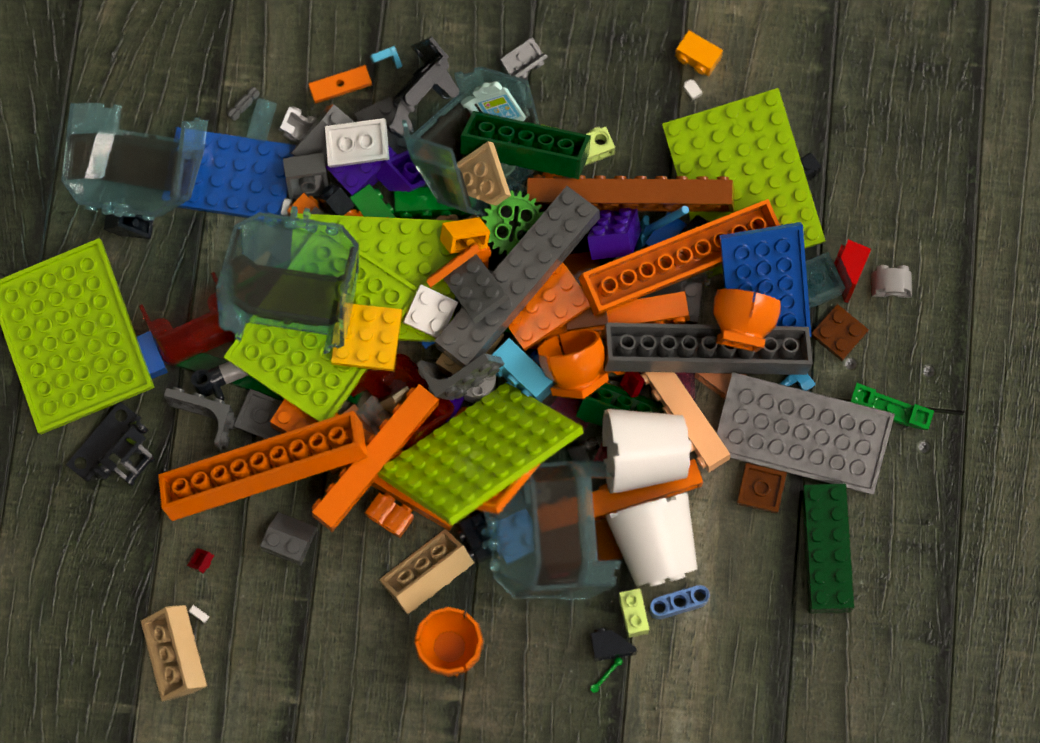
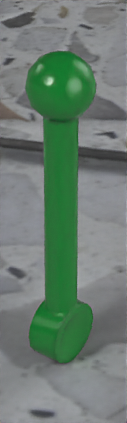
(595, 687)

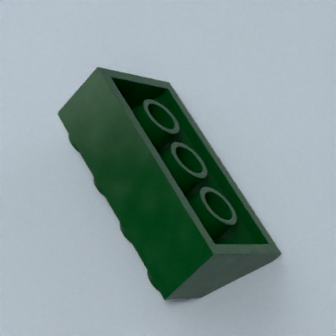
(611, 397)

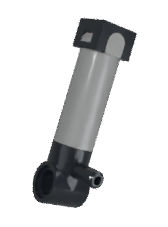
(215, 378)

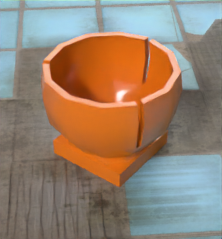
(745, 321)
(578, 370)
(448, 642)

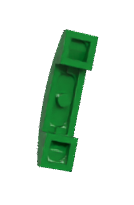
(905, 414)

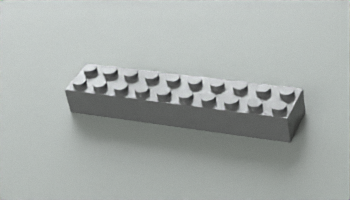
(522, 275)
(694, 350)

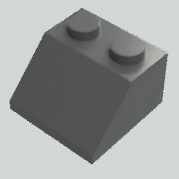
(305, 175)
(288, 538)

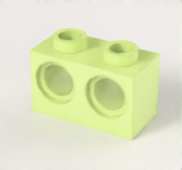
(599, 152)
(633, 613)

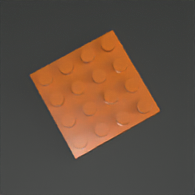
(549, 309)

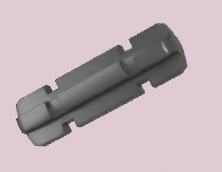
(243, 103)

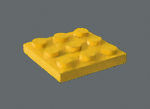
(370, 338)

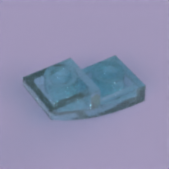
(261, 120)

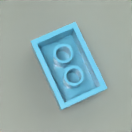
(522, 371)

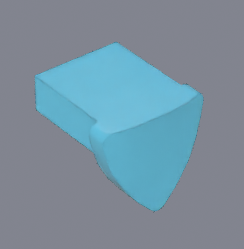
(390, 52)

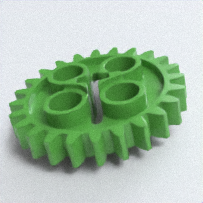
(495, 219)

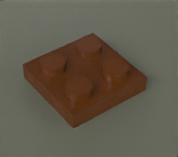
(839, 332)
(761, 488)

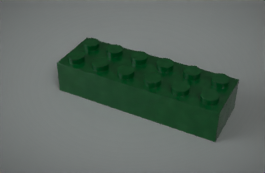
(528, 144)
(827, 548)

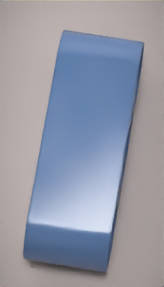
(688, 597)

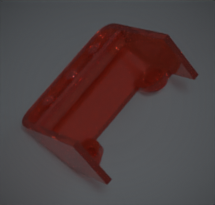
(189, 338)
(405, 374)

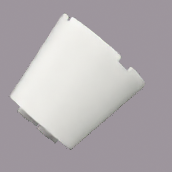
(644, 448)
(656, 539)

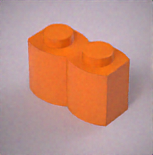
(389, 514)

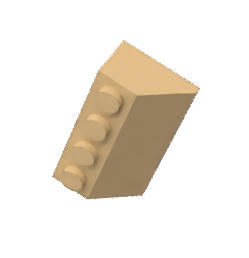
(427, 571)
(173, 652)

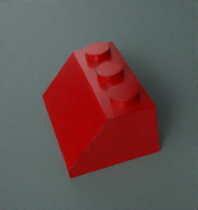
(850, 264)

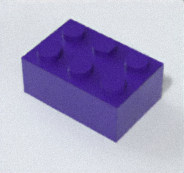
(358, 176)
(614, 234)

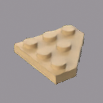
(484, 175)

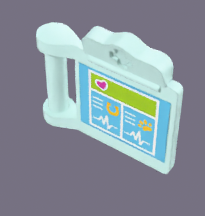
(495, 101)

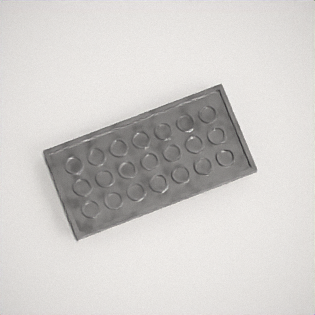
(804, 432)

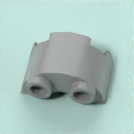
(295, 124)
(891, 282)
(475, 394)

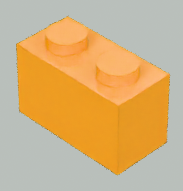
(698, 53)
(461, 234)

